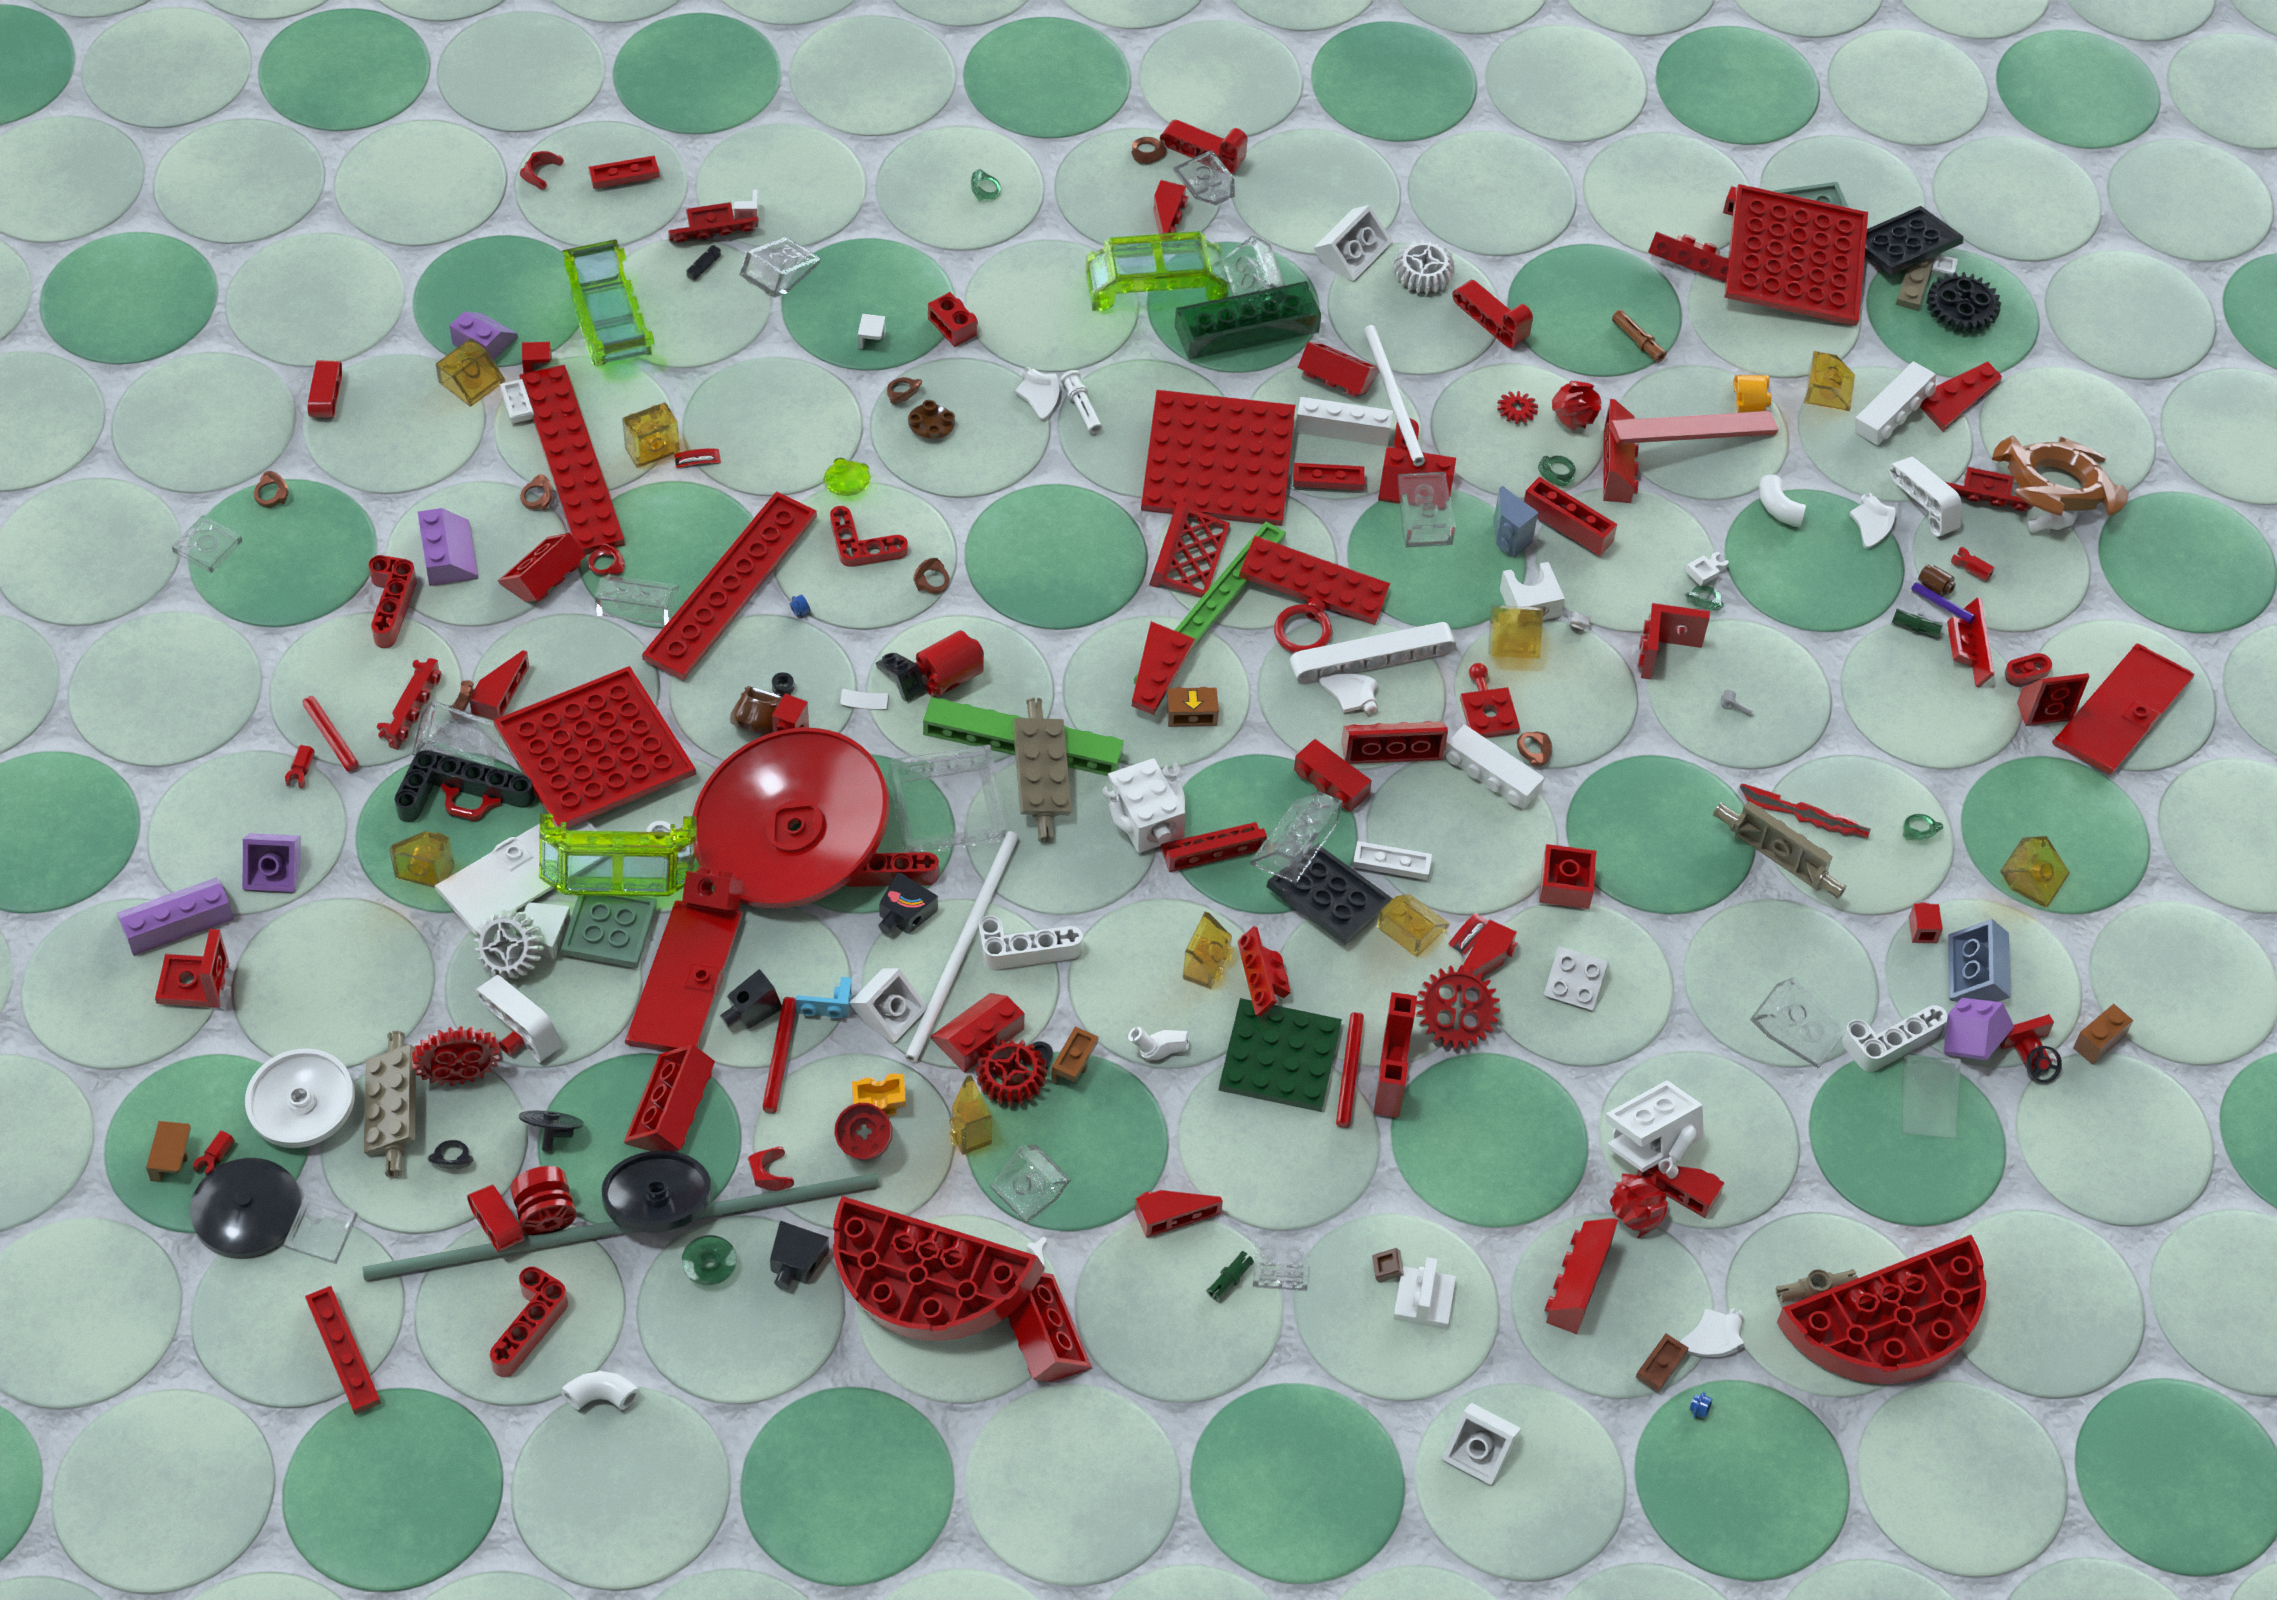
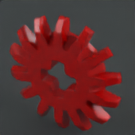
(1514, 414)

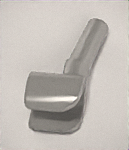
(1728, 702)

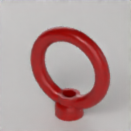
(1313, 610)

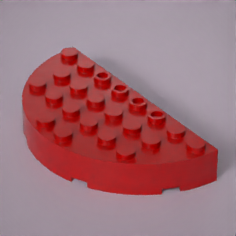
(927, 1276)
(1894, 1320)

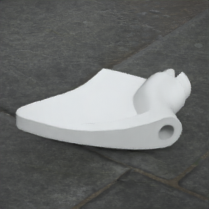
(1039, 391)
(1873, 520)
(1352, 691)
(1716, 1334)

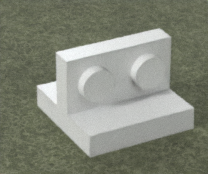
(1425, 1295)

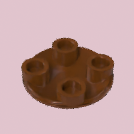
(931, 420)

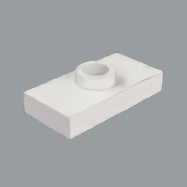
(516, 401)

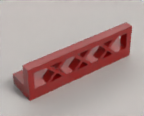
(1213, 846)

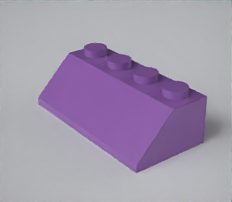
(175, 916)

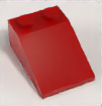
(2052, 699)

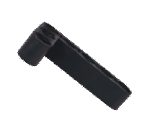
(488, 781)

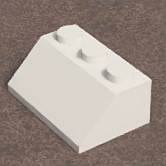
(1353, 243)

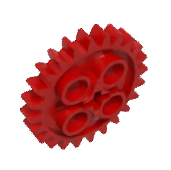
(1434, 1004)
(456, 1056)

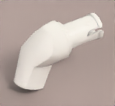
(2053, 521)
(1159, 1044)

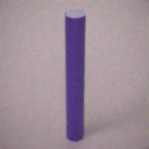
(1942, 602)

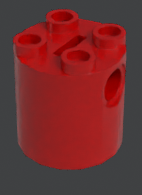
(950, 662)

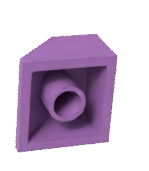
(483, 330)
(271, 862)
(1976, 1028)

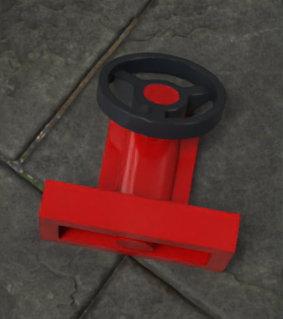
(2026, 1040)

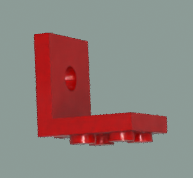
(1664, 627)
(207, 974)

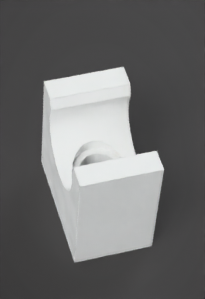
(1544, 595)

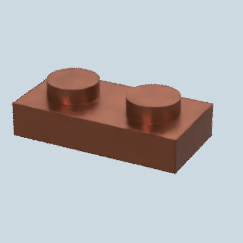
(1662, 1362)

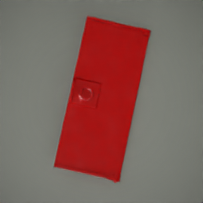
(2123, 709)
(684, 977)

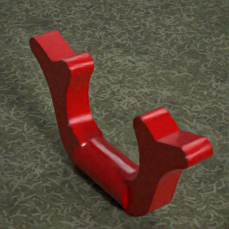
(472, 815)

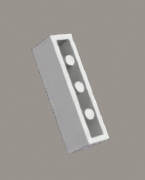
(1895, 403)
(1343, 421)
(1493, 767)

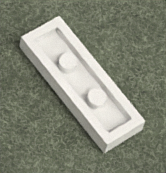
(1392, 860)

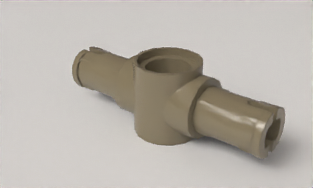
(1804, 1287)

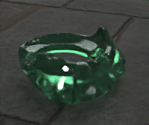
(980, 194)
(1558, 479)
(1715, 604)
(1914, 834)

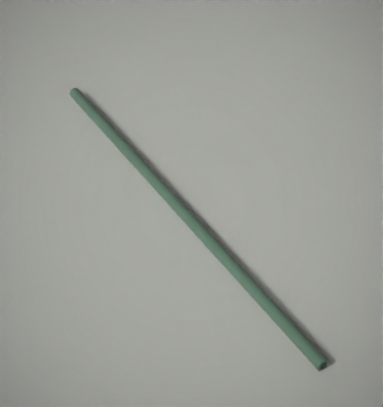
(612, 1228)

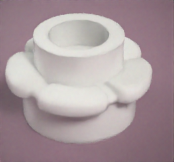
(1579, 620)

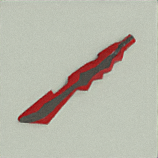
(1804, 812)

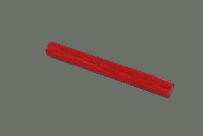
(779, 1055)
(1350, 1070)

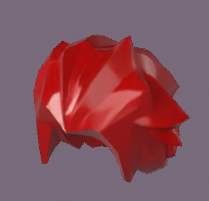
(1577, 404)
(1639, 1203)

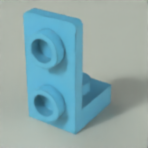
(831, 1007)

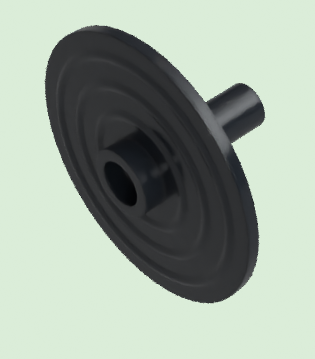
(554, 1125)

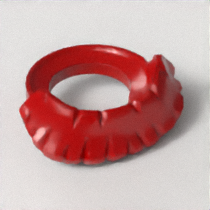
(607, 550)

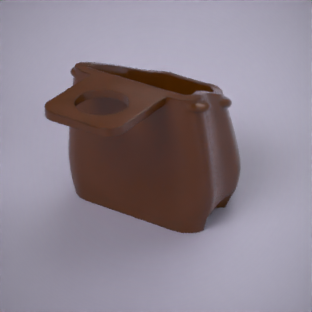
(755, 710)

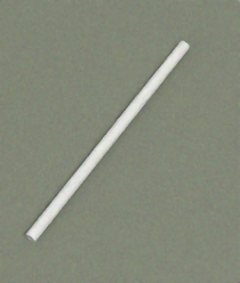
(961, 947)

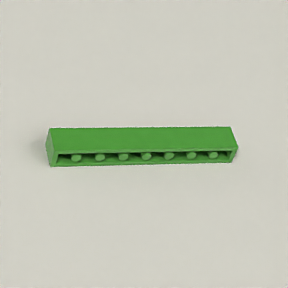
(988, 727)

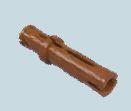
(1645, 341)

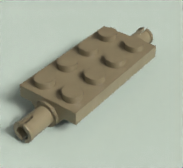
(1041, 768)
(1782, 846)
(390, 1103)

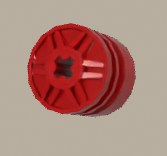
(851, 1121)
(543, 1200)

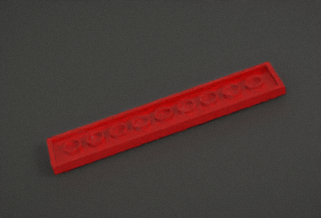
(572, 459)
(729, 585)

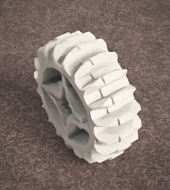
(1411, 271)
(504, 935)

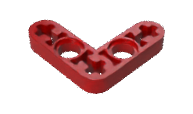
(859, 548)

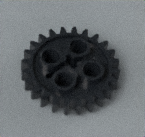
(1963, 302)

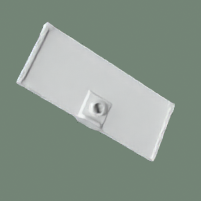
(500, 879)

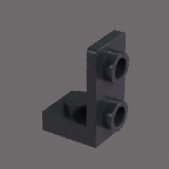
(906, 674)

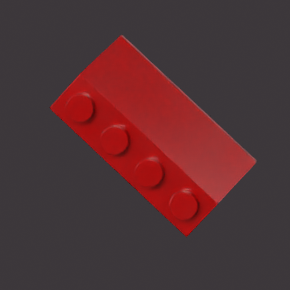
(1618, 460)
(1394, 742)
(670, 1100)
(1581, 1274)
(1048, 1333)

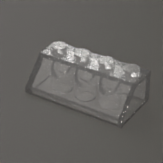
(1298, 836)

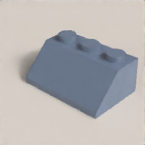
(1979, 963)

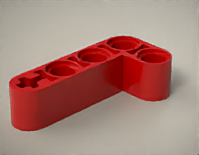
(1195, 142)
(1504, 324)
(399, 582)
(918, 866)
(507, 1352)

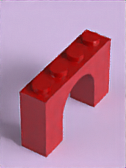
(1395, 1054)

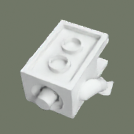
(1147, 804)
(1656, 1128)

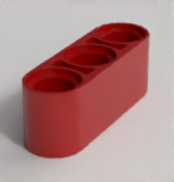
(324, 389)
(495, 1218)

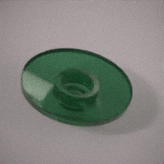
(705, 1250)

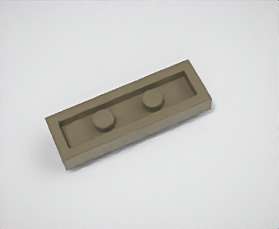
(1914, 284)

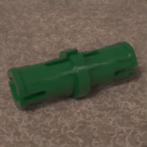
(1917, 623)
(1230, 1276)

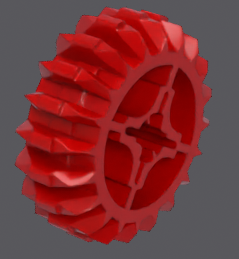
(1002, 1062)

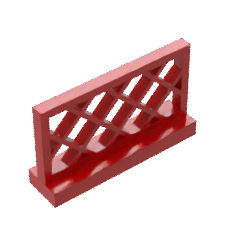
(1172, 540)

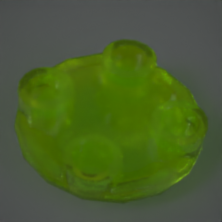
(847, 477)

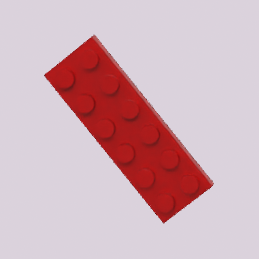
(1313, 577)

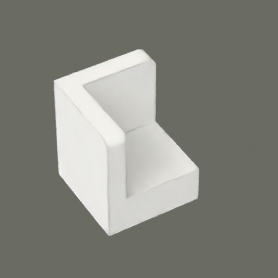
(746, 209)
(871, 328)

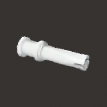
(1078, 393)

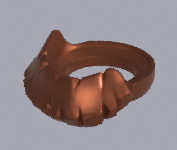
(1148, 157)
(899, 397)
(268, 478)
(539, 481)
(920, 580)
(464, 696)
(1542, 740)

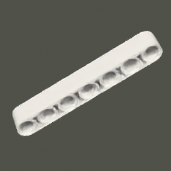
(1373, 652)

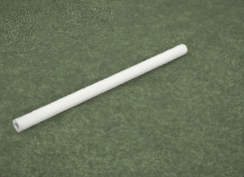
(1394, 396)

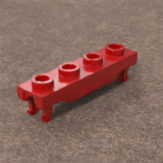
(410, 703)

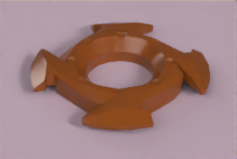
(2067, 456)

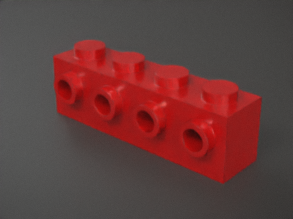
(1570, 516)

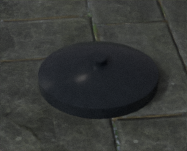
(656, 1191)
(245, 1208)

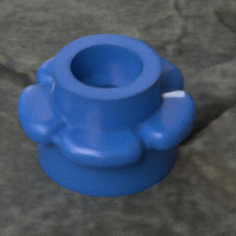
(799, 605)
(1701, 1405)

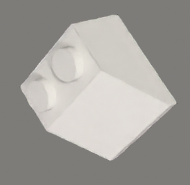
(889, 1004)
(1481, 1443)

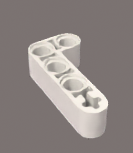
(1931, 492)
(1068, 938)
(520, 1016)
(1899, 1035)

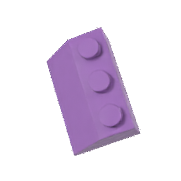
(447, 547)

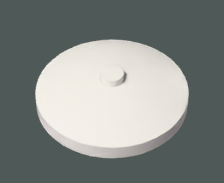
(299, 1098)

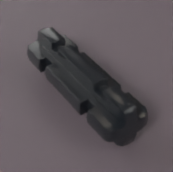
(703, 262)

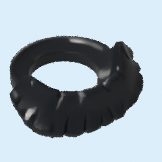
(462, 1161)

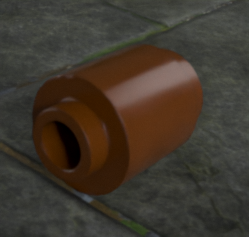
(1937, 580)

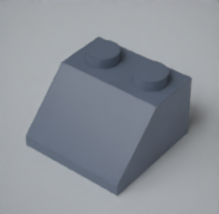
(1513, 523)

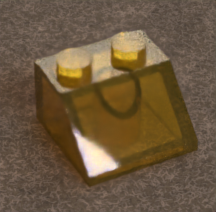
(469, 372)
(1829, 382)
(423, 858)
(2035, 870)
(1411, 923)
(1207, 952)
(970, 1119)

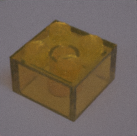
(651, 434)
(1515, 631)

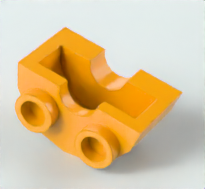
(1751, 393)
(885, 1094)

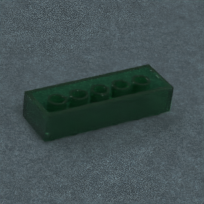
(1247, 320)

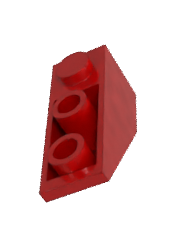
(1168, 206)

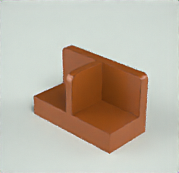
(1074, 1055)
(168, 1149)

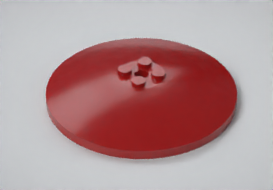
(784, 781)

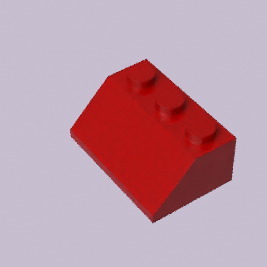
(1337, 368)
(1400, 462)
(543, 567)
(977, 1028)

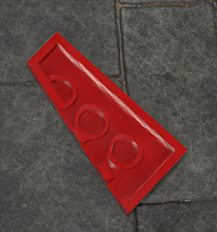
(1960, 394)
(1160, 663)

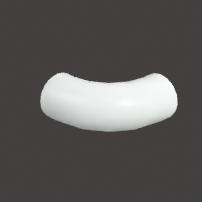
(1777, 503)
(600, 1386)

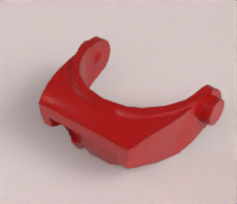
(536, 160)
(764, 1179)

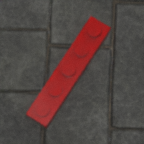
(342, 1350)

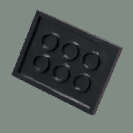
(1909, 240)
(1332, 896)

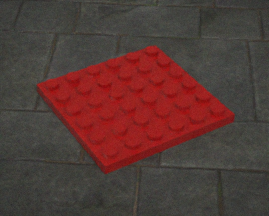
(1796, 254)
(1219, 456)
(594, 747)

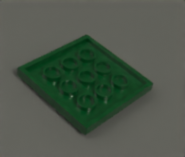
(1280, 1055)

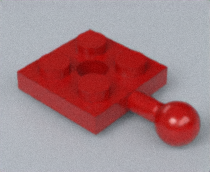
(1497, 700)

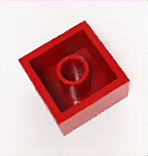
(1567, 876)

